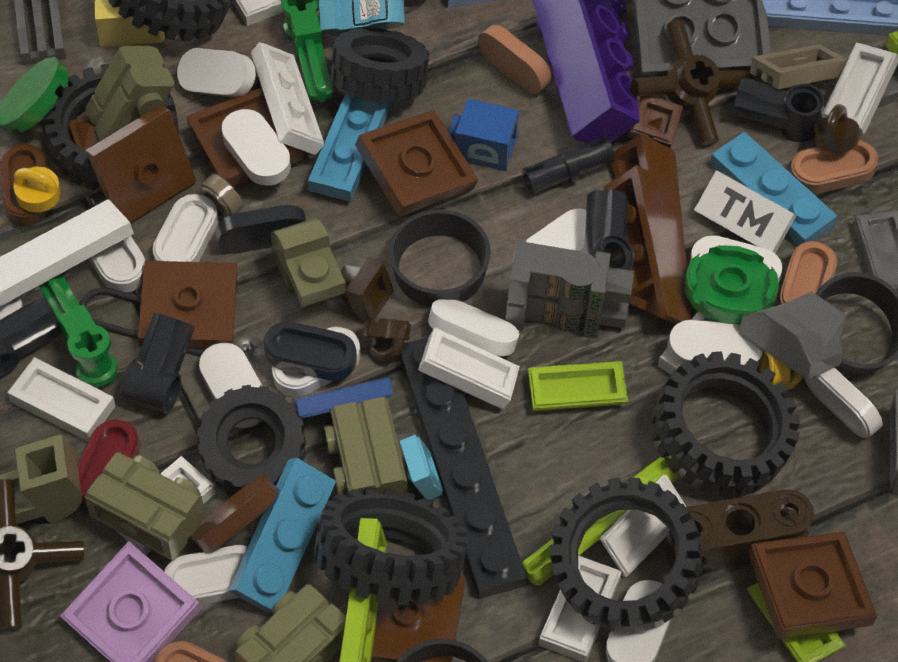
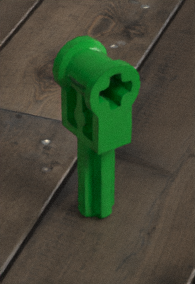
(304, 30)
(85, 340)

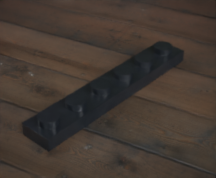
(464, 477)

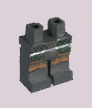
(567, 289)

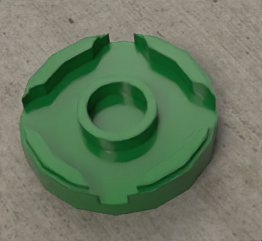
(32, 96)
(730, 283)

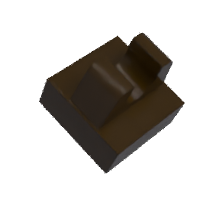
(367, 288)

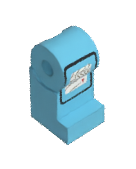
(344, 15)

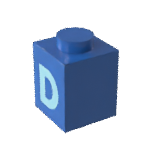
(486, 133)

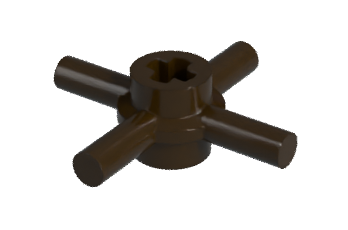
(691, 82)
(25, 561)

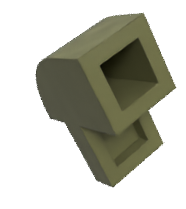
(307, 262)
(45, 480)

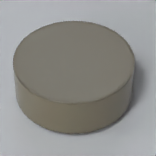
(222, 194)

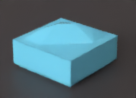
(421, 467)

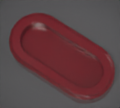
(103, 444)

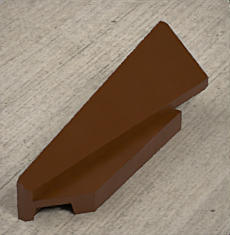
(654, 226)

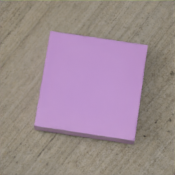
(131, 609)

